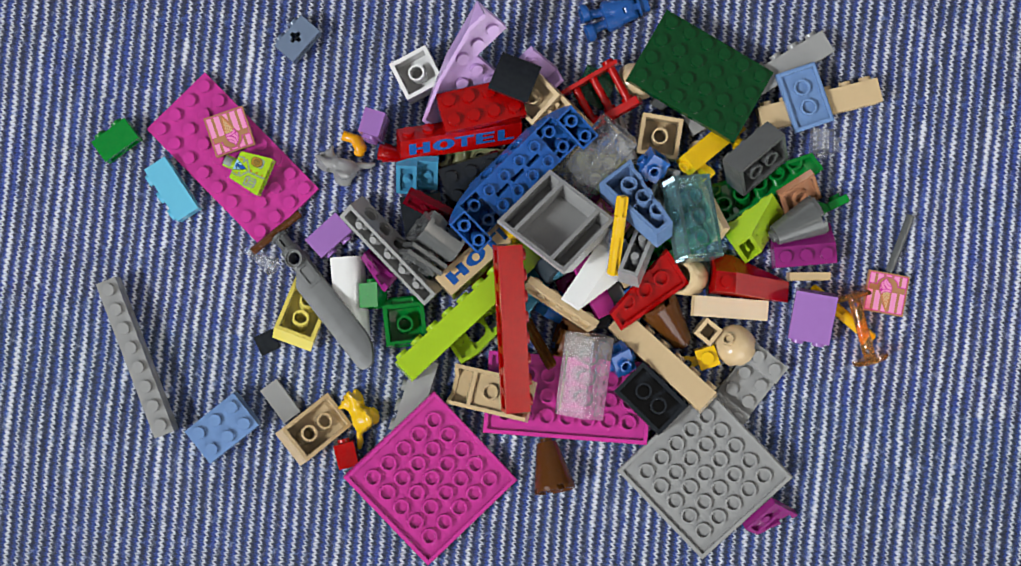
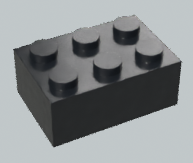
(650, 398)

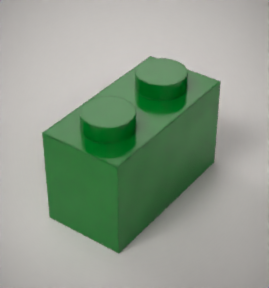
(116, 140)

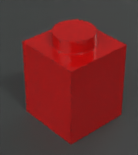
(346, 453)

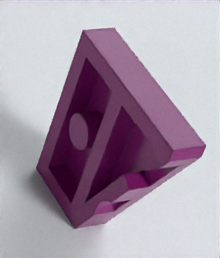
(379, 270)
(768, 516)

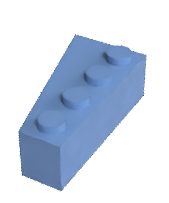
(643, 209)

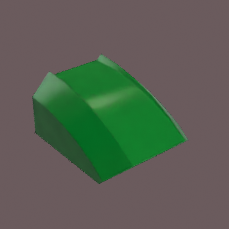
(403, 321)

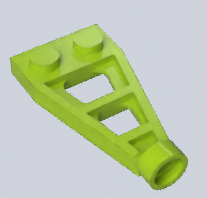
(466, 349)

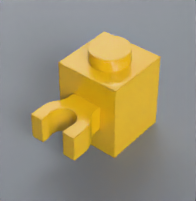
(704, 356)

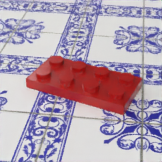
(476, 108)

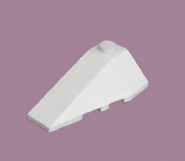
(593, 276)

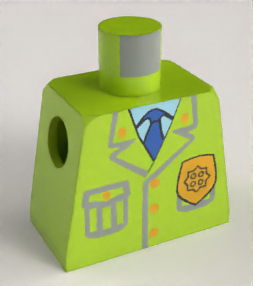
(250, 170)

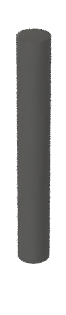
(899, 243)

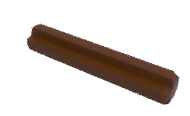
(540, 346)

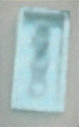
(694, 218)

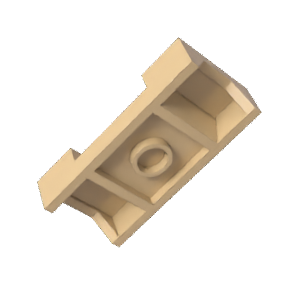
(480, 391)

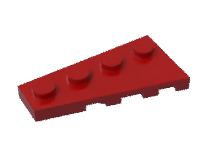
(658, 284)

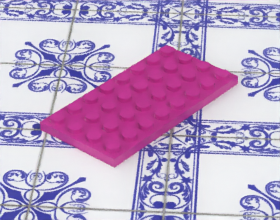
(187, 140)
(618, 424)

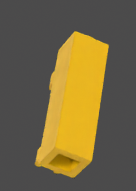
(703, 151)

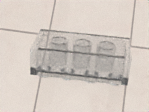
(599, 159)
(584, 375)

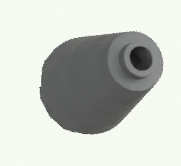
(799, 223)

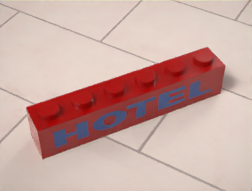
(432, 140)

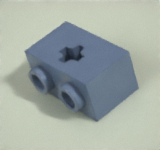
(293, 49)

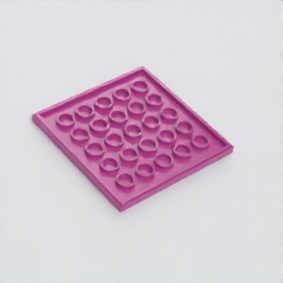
(430, 478)

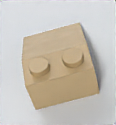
(313, 429)

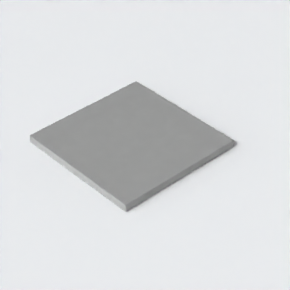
(705, 475)

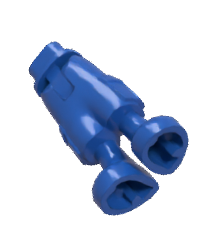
(615, 15)

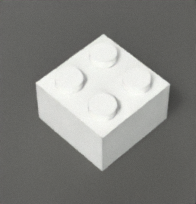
(416, 73)

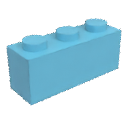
(172, 189)

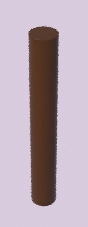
(268, 238)

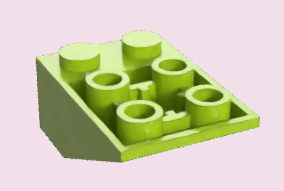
(750, 231)

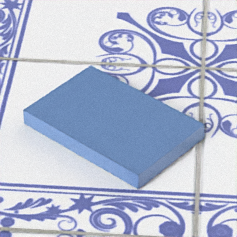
(804, 97)

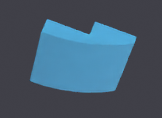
(417, 173)

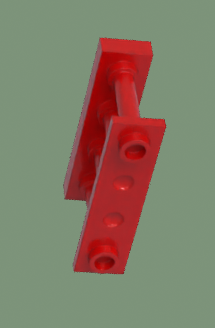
(628, 102)

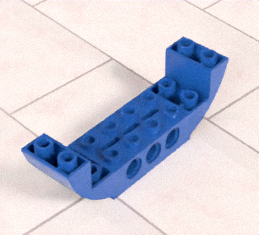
(516, 172)

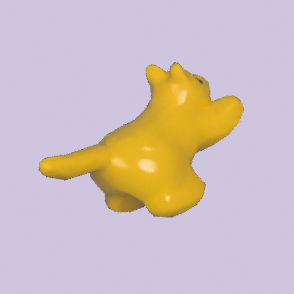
(362, 417)

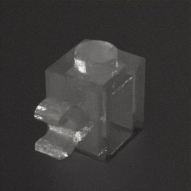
(823, 143)

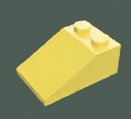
(297, 321)

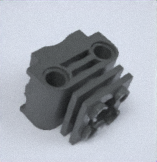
(431, 244)

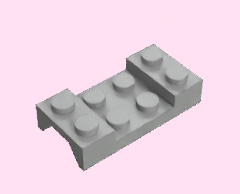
(750, 383)

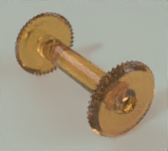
(862, 328)

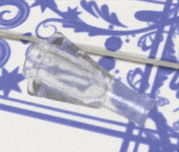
(266, 262)

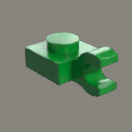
(834, 202)

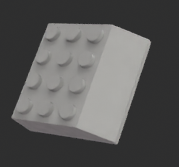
(557, 222)

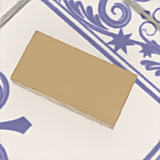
(808, 276)

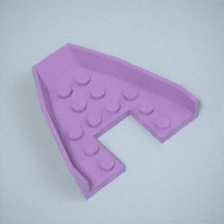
(464, 66)

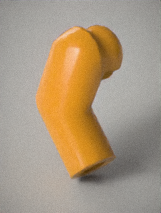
(357, 142)

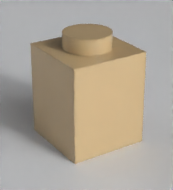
(707, 331)

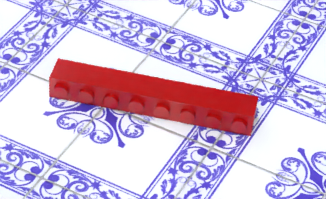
(512, 328)

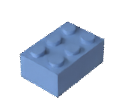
(223, 427)

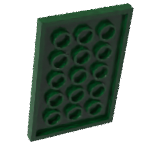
(699, 76)

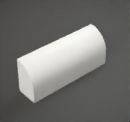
(346, 276)

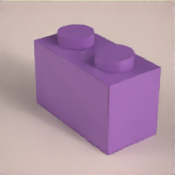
(329, 236)

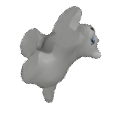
(343, 169)

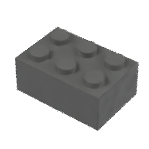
(755, 158)

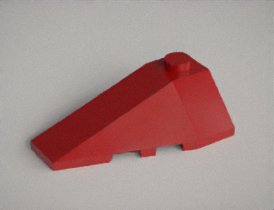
(736, 279)

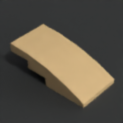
(546, 99)

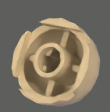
(735, 345)

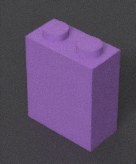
(812, 317)

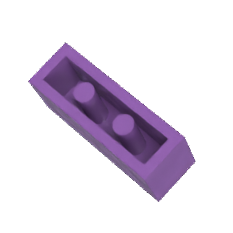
(373, 126)

